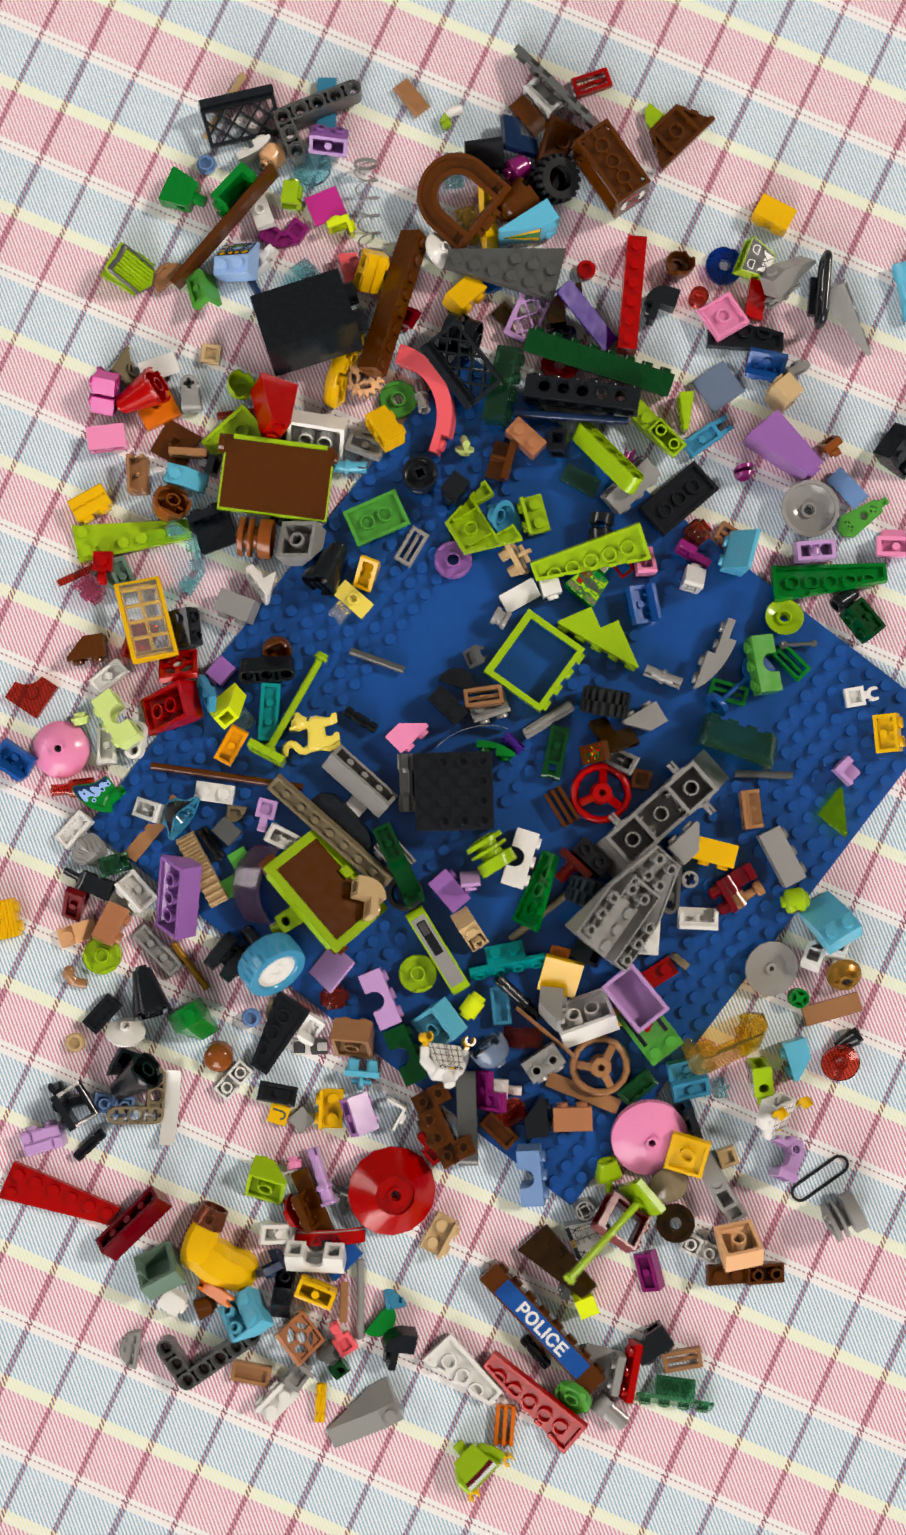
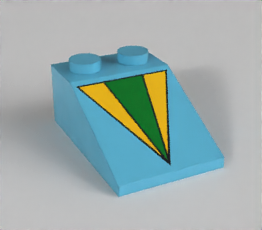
(531, 226)

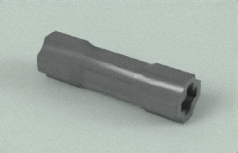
(405, 766)

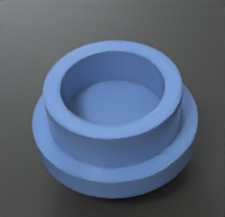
(206, 164)
(251, 1017)

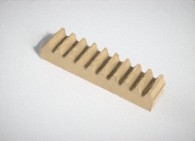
(210, 883)

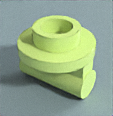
(465, 448)

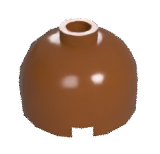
(170, 503)

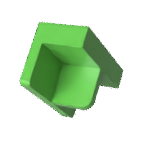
(202, 289)

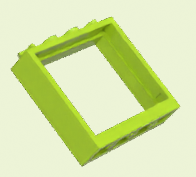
(556, 687)

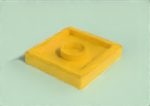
(561, 973)
(687, 1154)

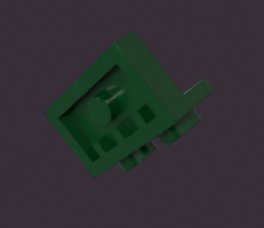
(862, 620)

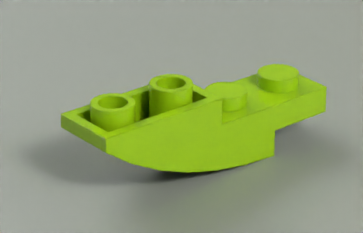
(657, 431)

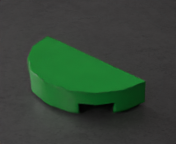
(382, 1323)

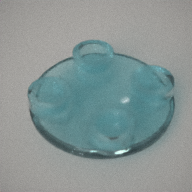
(314, 170)

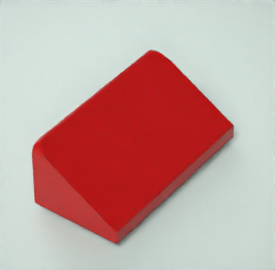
(755, 300)

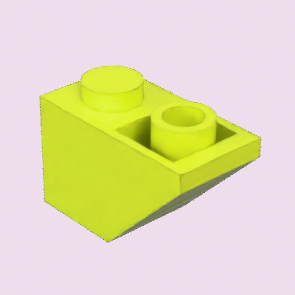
(229, 706)

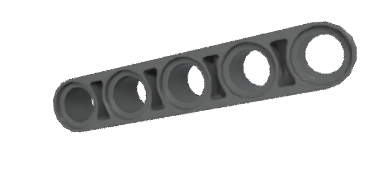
(467, 1111)

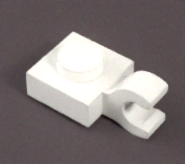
(268, 253)
(502, 1085)

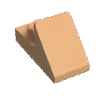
(76, 932)

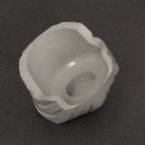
(89, 850)

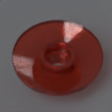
(845, 1068)

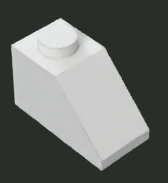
(693, 578)

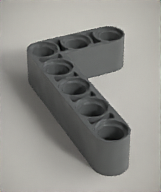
(312, 114)
(210, 1359)

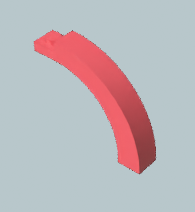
(446, 412)

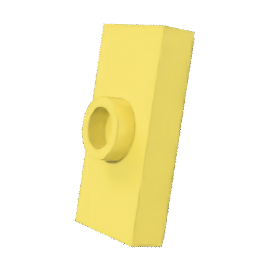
(353, 599)

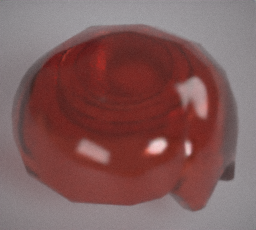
(514, 1113)

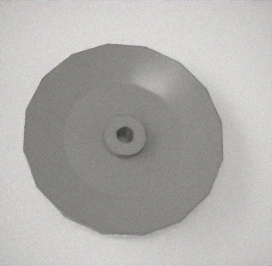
(771, 968)

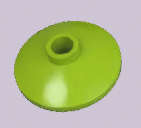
(790, 611)

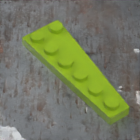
(121, 537)

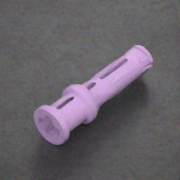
(324, 1186)

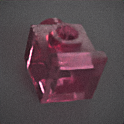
(89, 590)

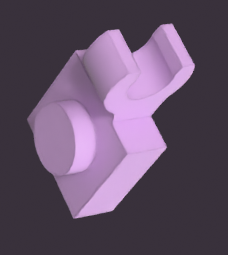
(266, 811)

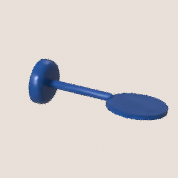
(718, 703)

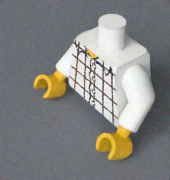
(442, 1060)
(776, 1111)

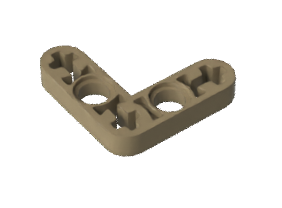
(150, 1106)

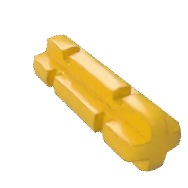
(320, 1402)

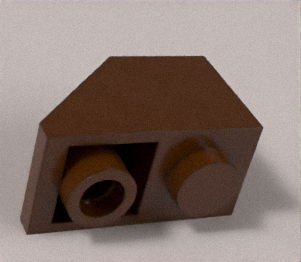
(89, 648)

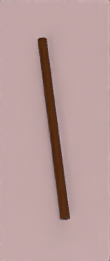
(216, 775)

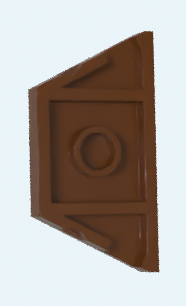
(677, 132)

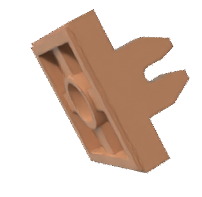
(317, 1338)

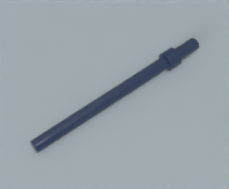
(608, 419)

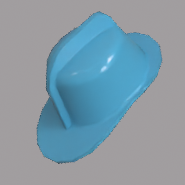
(503, 515)

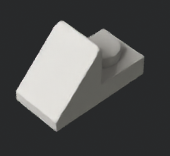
(262, 585)
(275, 1233)

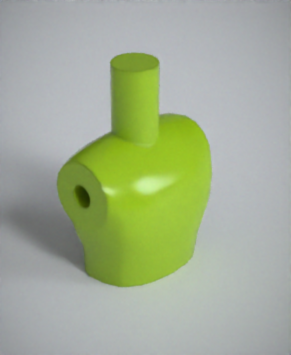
(607, 1172)

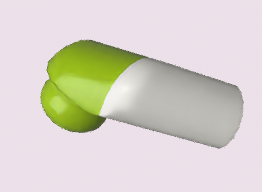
(448, 114)

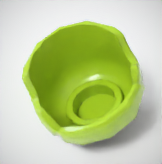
(240, 384)

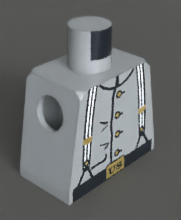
(582, 1236)

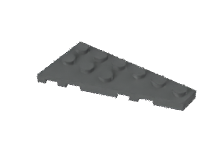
(560, 92)
(518, 269)

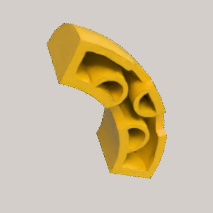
(336, 378)

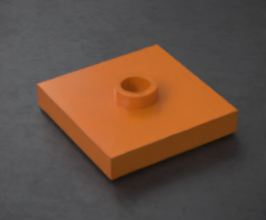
(160, 414)

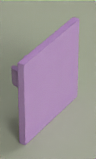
(331, 969)

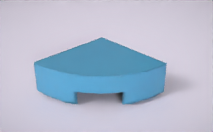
(393, 1300)

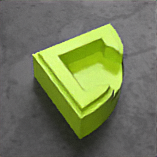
(652, 116)

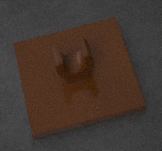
(174, 436)

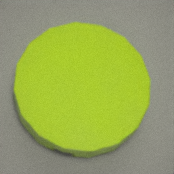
(101, 957)
(417, 973)

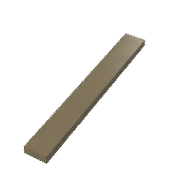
(329, 830)

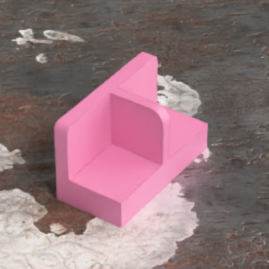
(107, 438)

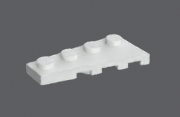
(455, 1362)

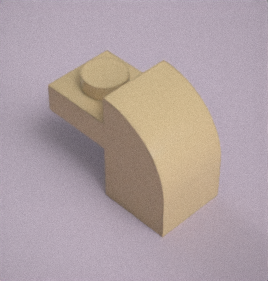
(371, 893)

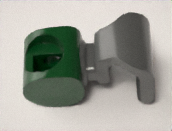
(337, 1366)

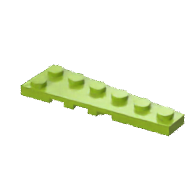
(608, 550)

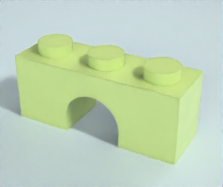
(107, 707)

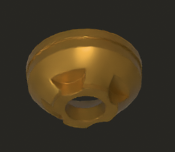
(843, 970)

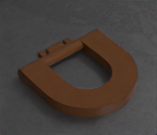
(481, 175)

